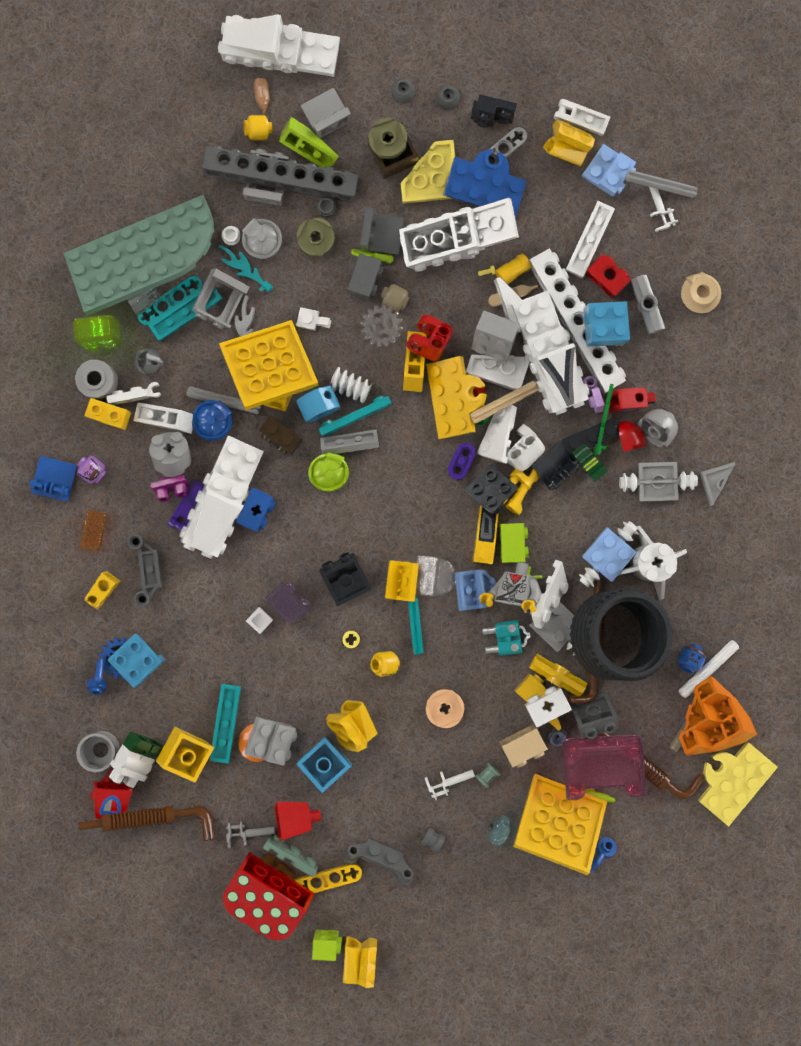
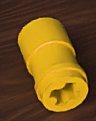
(513, 269)

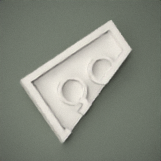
(501, 373)

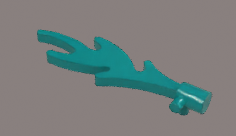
(244, 265)

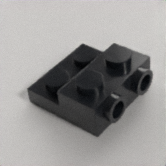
(490, 109)
(344, 578)

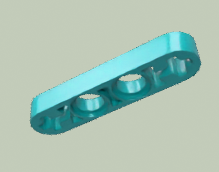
(169, 299)

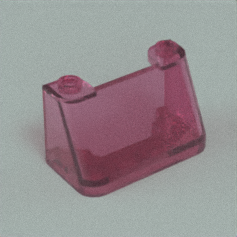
(603, 764)

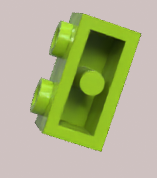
(513, 542)

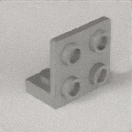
(326, 113)

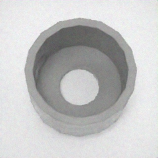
(108, 382)
(86, 754)

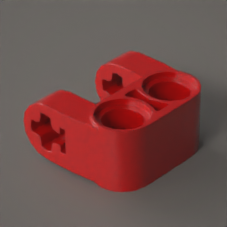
(436, 345)

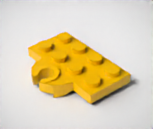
(454, 397)

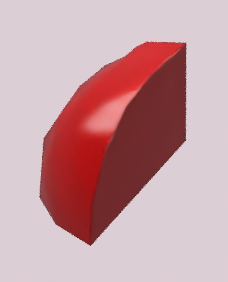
(631, 436)

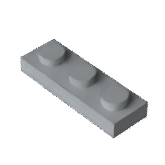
(350, 442)

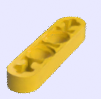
(326, 882)

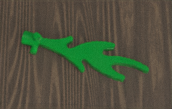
(598, 447)

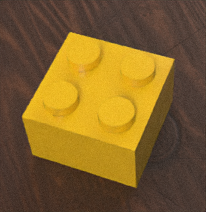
(184, 754)

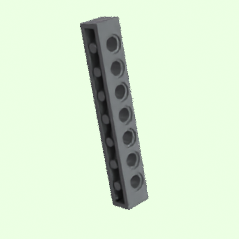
(271, 179)

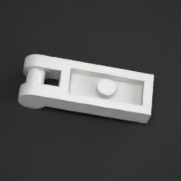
(582, 117)

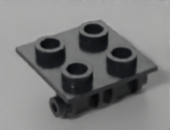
(555, 466)
(491, 489)

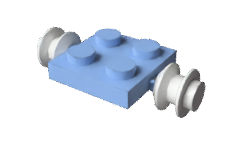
(609, 554)

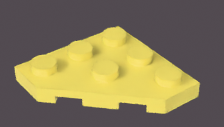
(429, 175)

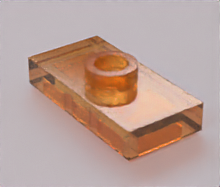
(93, 530)

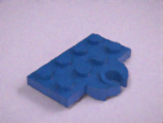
(482, 182)

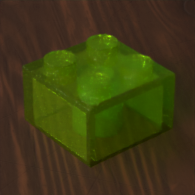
(97, 332)

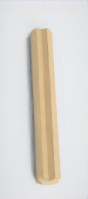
(504, 402)

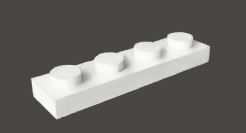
(590, 239)

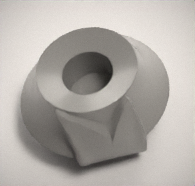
(261, 238)

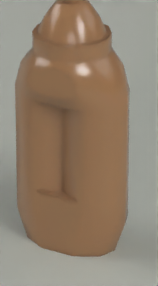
(262, 93)

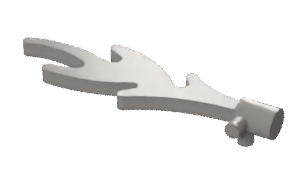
(243, 326)

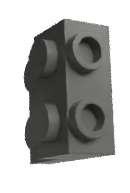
(595, 717)

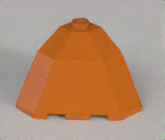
(714, 720)

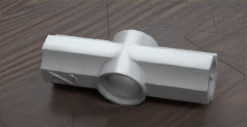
(643, 292)

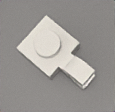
(310, 319)

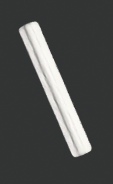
(709, 668)

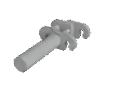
(248, 833)

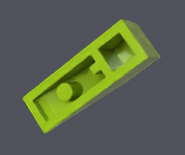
(307, 144)

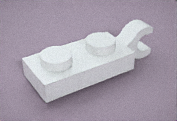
(134, 394)

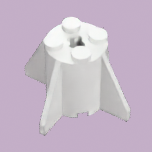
(664, 565)

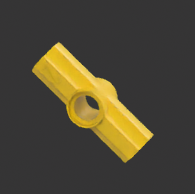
(558, 675)

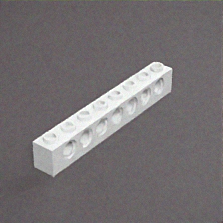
(550, 260)

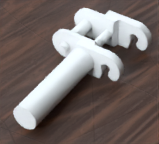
(661, 211)
(448, 782)

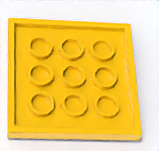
(268, 365)
(559, 827)

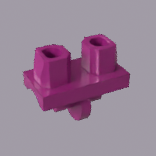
(169, 484)

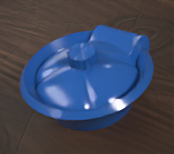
(212, 420)

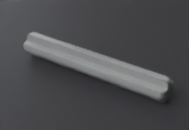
(660, 183)
(229, 401)

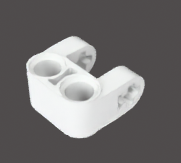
(526, 450)

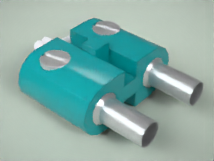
(508, 638)

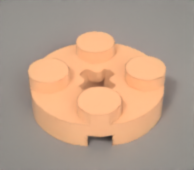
(439, 718)

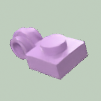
(595, 399)

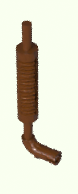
(150, 816)

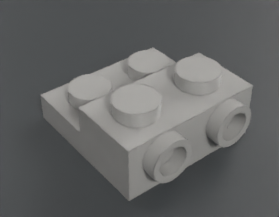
(271, 741)

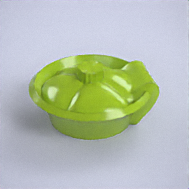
(328, 472)

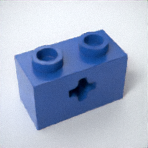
(255, 499)

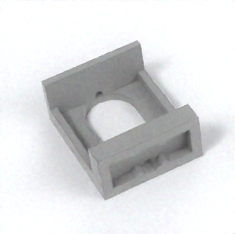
(252, 194)
(238, 290)

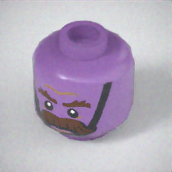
(91, 469)

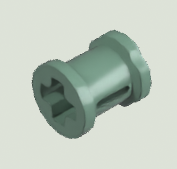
(488, 775)

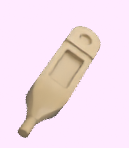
(521, 290)

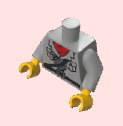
(515, 590)

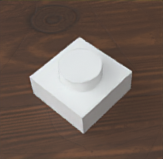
(259, 620)

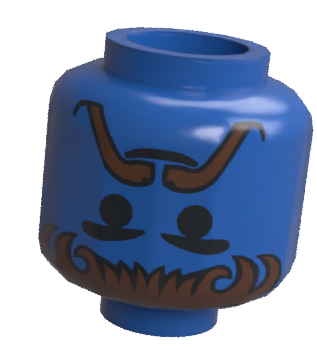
(691, 658)

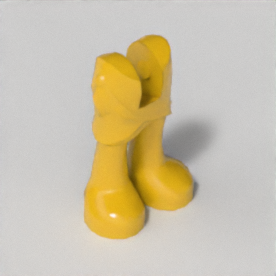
(514, 504)

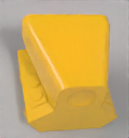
(569, 143)
(352, 726)
(360, 962)

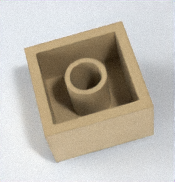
(523, 746)

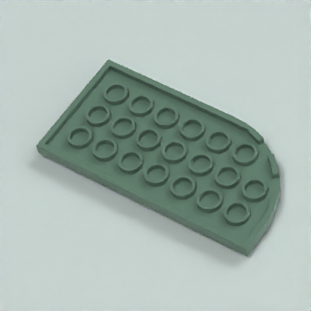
(141, 255)

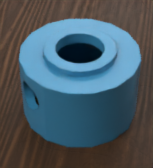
(318, 404)

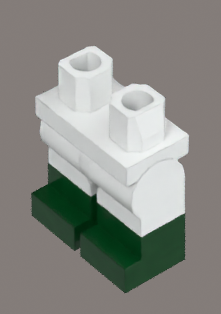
(134, 759)

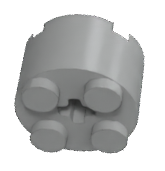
(170, 454)

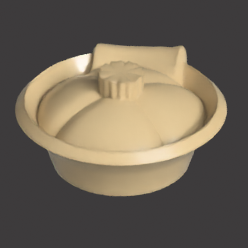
(701, 293)

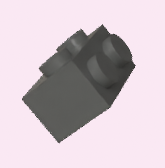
(365, 276)

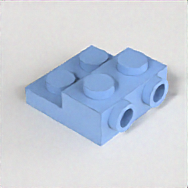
(609, 170)

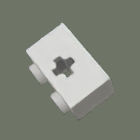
(557, 708)

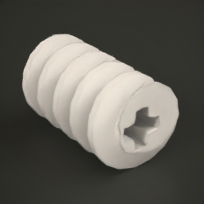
(350, 385)

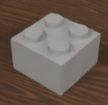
(495, 336)

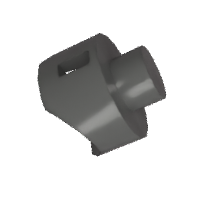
(152, 361)

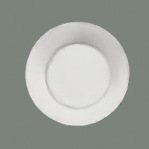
(231, 235)

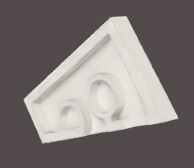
(497, 435)
(555, 588)

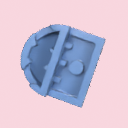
(470, 587)

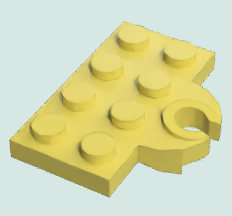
(735, 781)

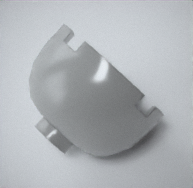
(660, 427)

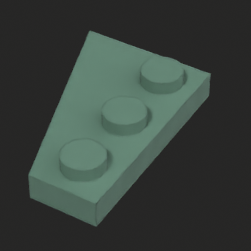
(285, 852)

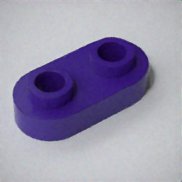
(461, 461)

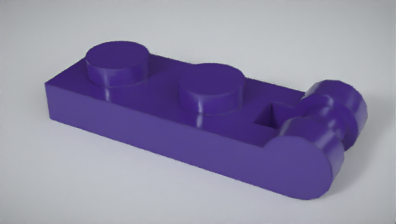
(185, 506)

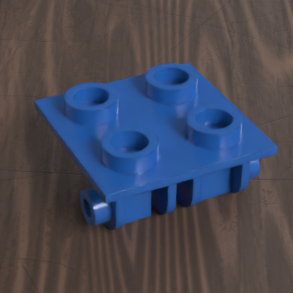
(53, 478)

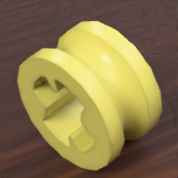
(346, 635)

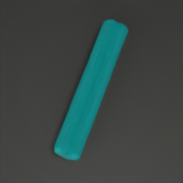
(415, 627)

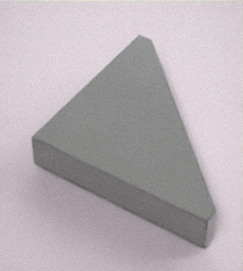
(714, 480)

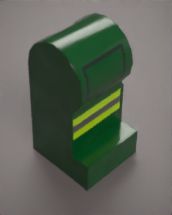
(589, 462)

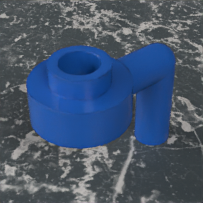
(97, 684)
(603, 852)

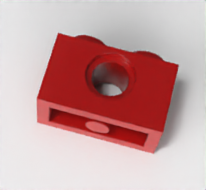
(609, 286)

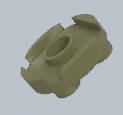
(392, 128)
(315, 226)

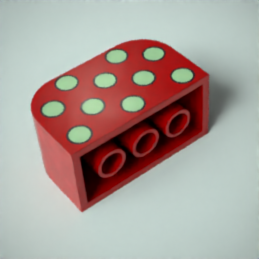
(266, 899)

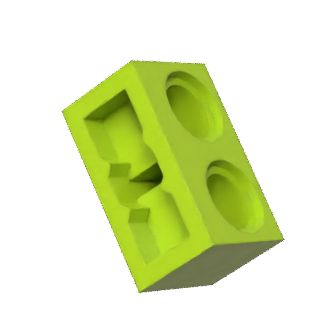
(326, 945)

